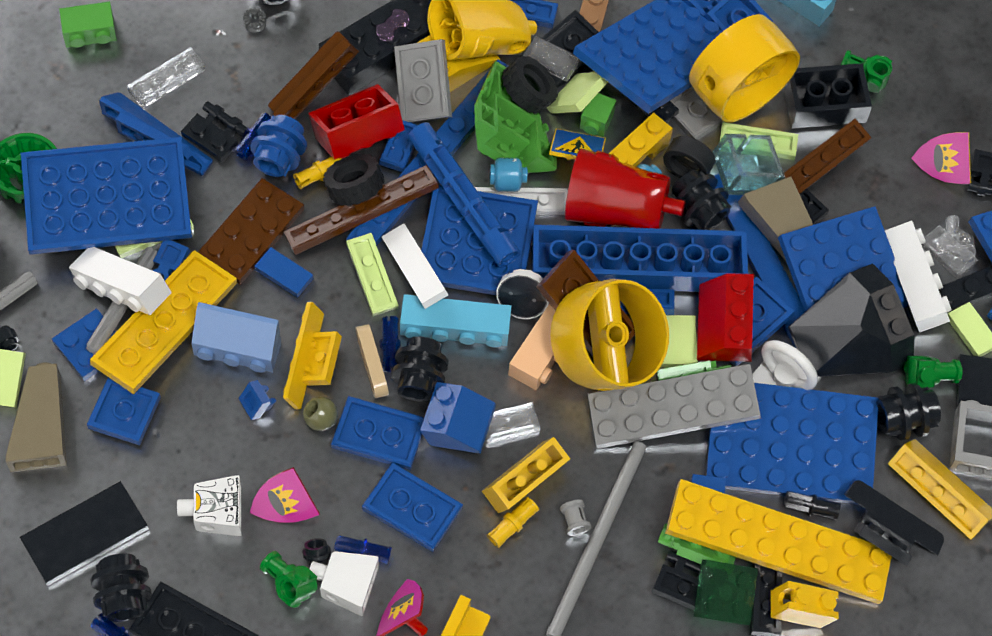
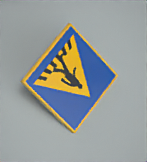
(568, 143)

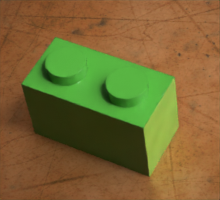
(87, 24)

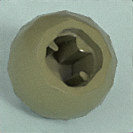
(320, 413)

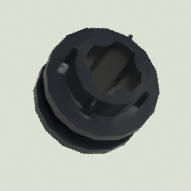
(703, 203)
(419, 368)
(915, 410)
(121, 587)

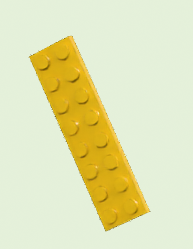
(778, 541)

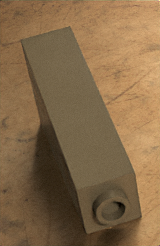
(776, 210)
(39, 424)

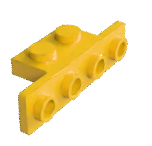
(313, 356)

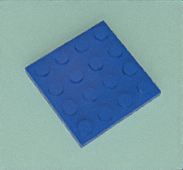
(831, 249)
(459, 254)

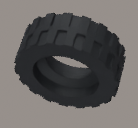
(529, 84)
(359, 189)

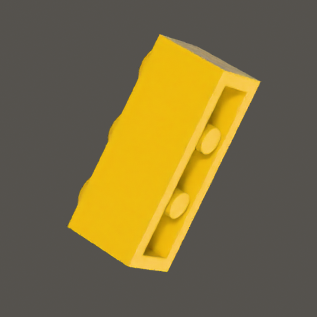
(526, 475)

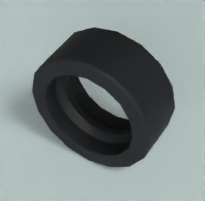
(691, 148)

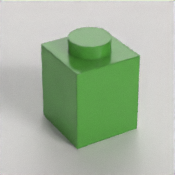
(598, 115)

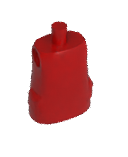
(617, 193)

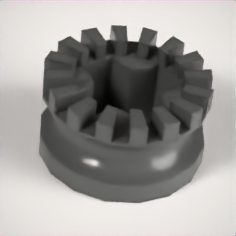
(254, 13)

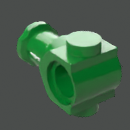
(872, 65)
(930, 371)
(292, 582)

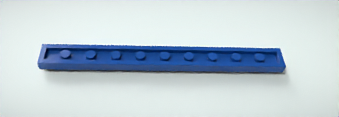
(453, 135)

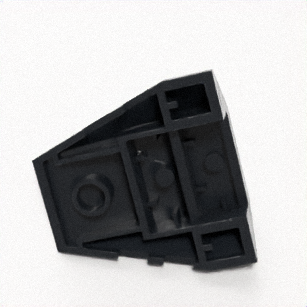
(856, 327)

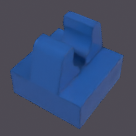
(256, 400)

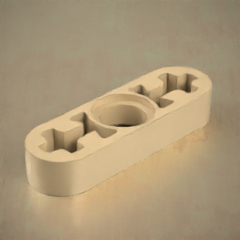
(372, 361)

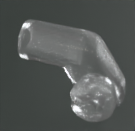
(958, 234)

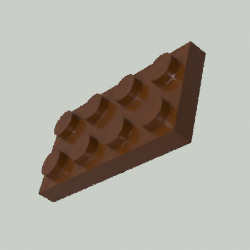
(252, 229)
(565, 277)

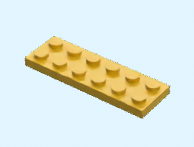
(149, 340)

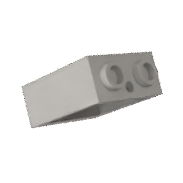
(967, 462)

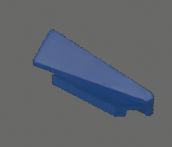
(140, 126)

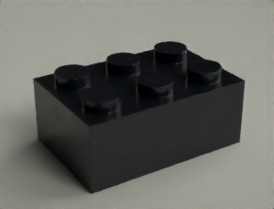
(827, 96)

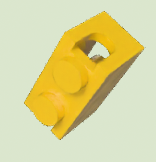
(808, 604)

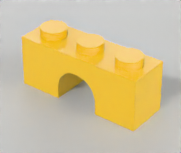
(646, 140)

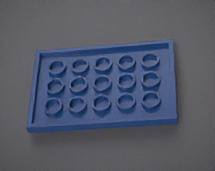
(650, 51)
(105, 195)
(800, 444)

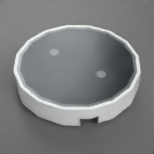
(522, 294)

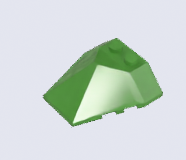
(507, 129)

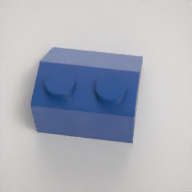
(457, 418)

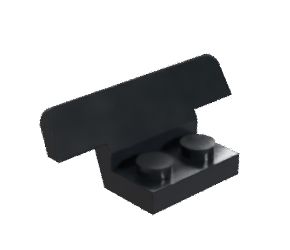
(890, 525)

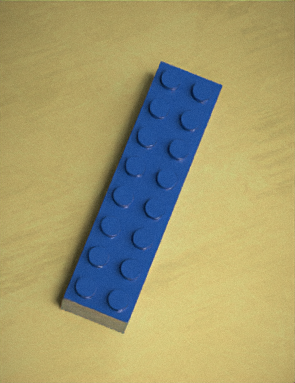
(644, 255)

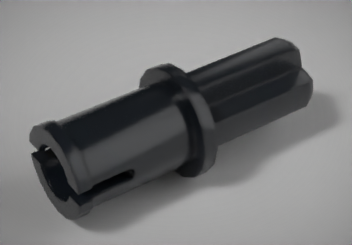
(811, 505)

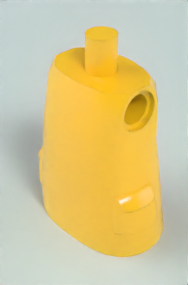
(480, 27)

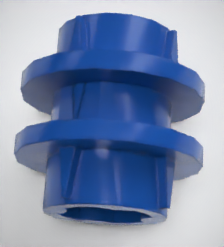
(278, 145)

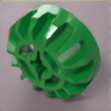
(11, 161)

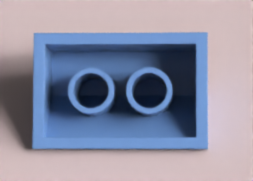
(236, 337)

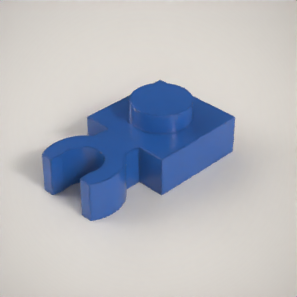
(170, 257)

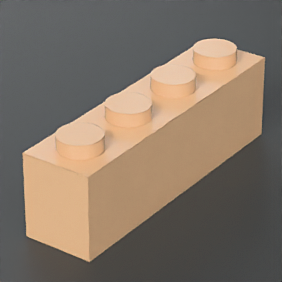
(535, 356)

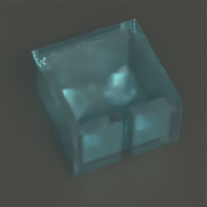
(747, 162)

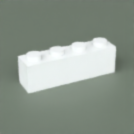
(916, 276)
(119, 280)

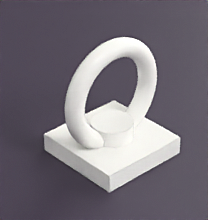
(785, 367)

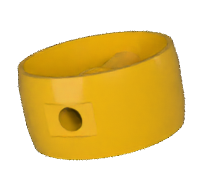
(744, 68)
(609, 354)

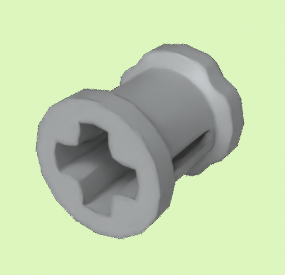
(575, 517)

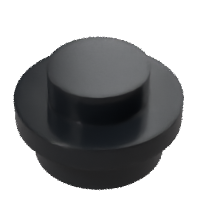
(316, 550)

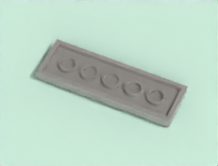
(674, 406)

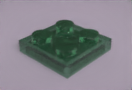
(725, 592)

